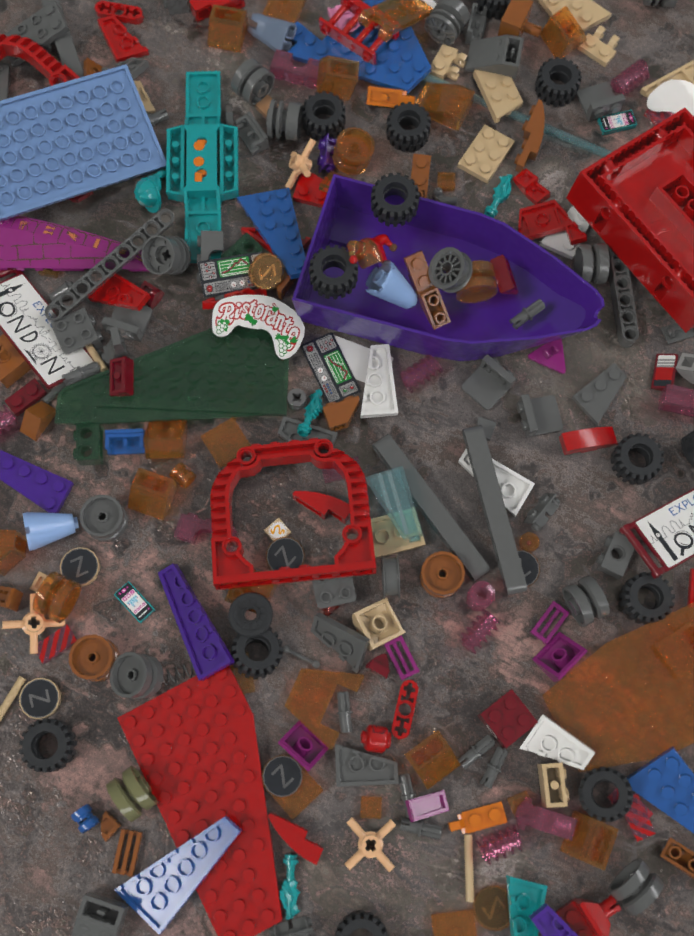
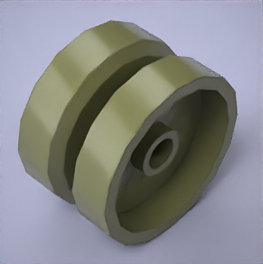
(131, 793)

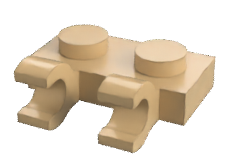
(598, 50)
(443, 61)

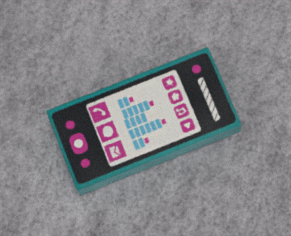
(617, 122)
(134, 602)

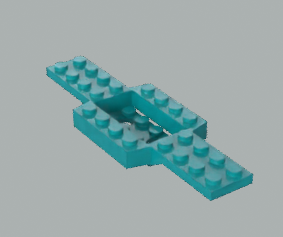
(202, 121)

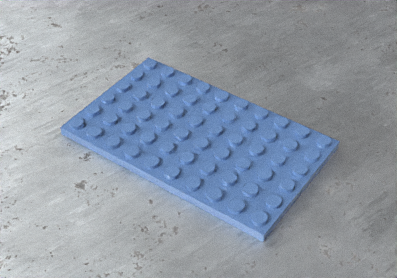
(73, 141)

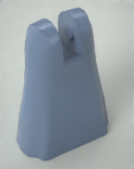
(273, 31)

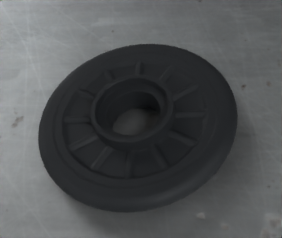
(253, 627)

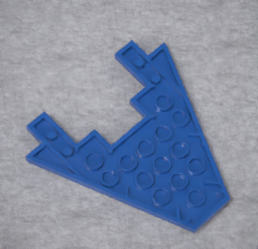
(398, 62)

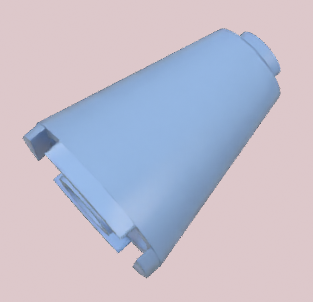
(391, 286)
(47, 527)

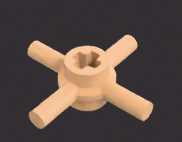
(300, 164)
(33, 632)
(377, 851)

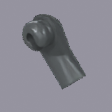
(440, 197)

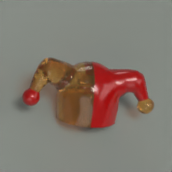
(369, 250)

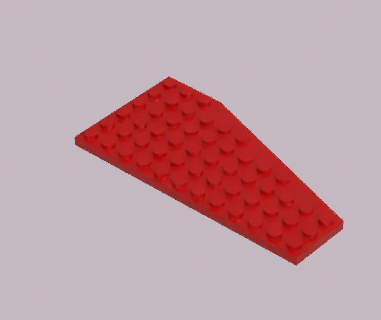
(206, 765)

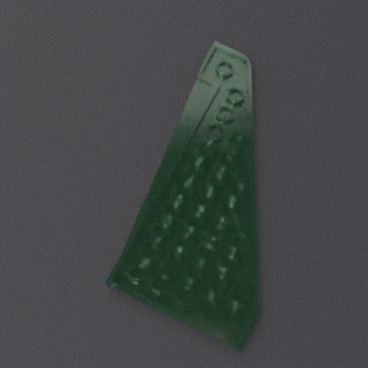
(188, 381)

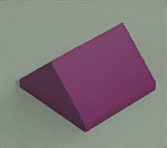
(559, 656)
(303, 745)

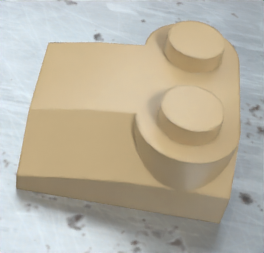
(377, 623)

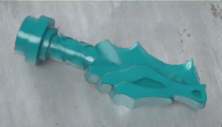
(501, 193)
(312, 411)
(289, 891)

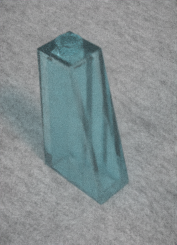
(397, 500)

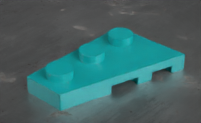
(523, 900)

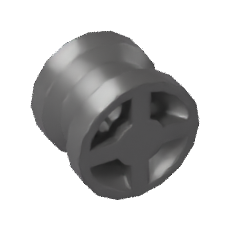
(298, 403)

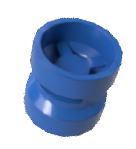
(82, 814)

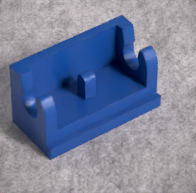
(124, 441)

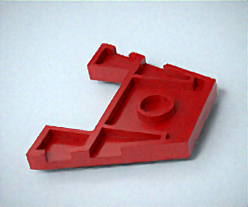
(548, 219)

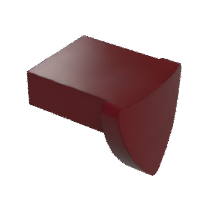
(156, 294)
(379, 665)

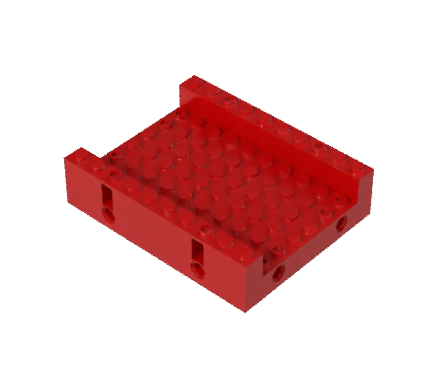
(645, 210)

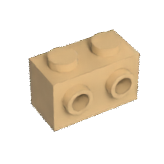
(552, 785)

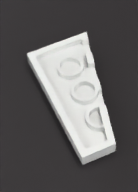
(379, 389)
(512, 485)

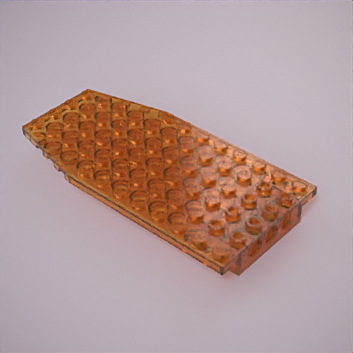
(627, 698)

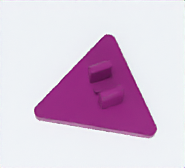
(550, 356)

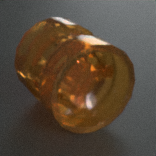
(182, 475)

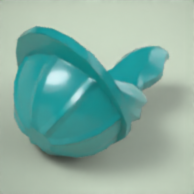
(148, 191)

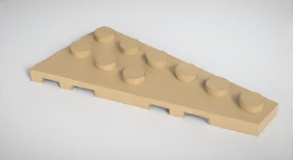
(584, 11)

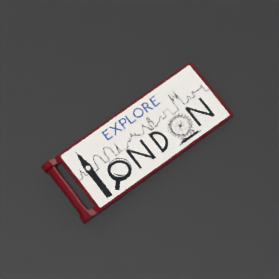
(31, 333)
(667, 534)

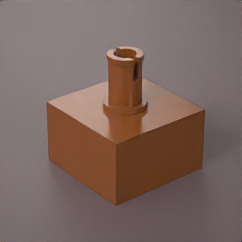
(516, 20)
(11, 363)

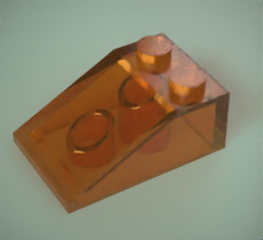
(446, 103)

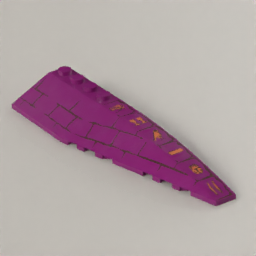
(49, 245)

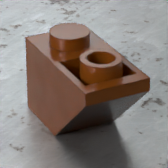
(340, 414)

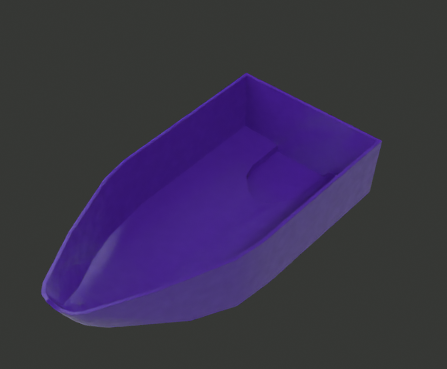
(474, 327)

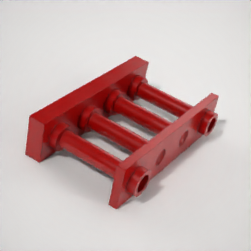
(342, 36)

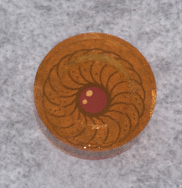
(529, 542)

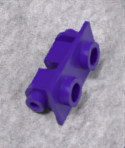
(326, 149)

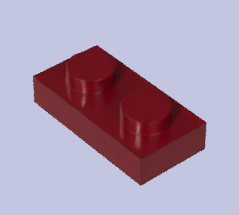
(25, 397)

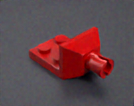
(589, 917)

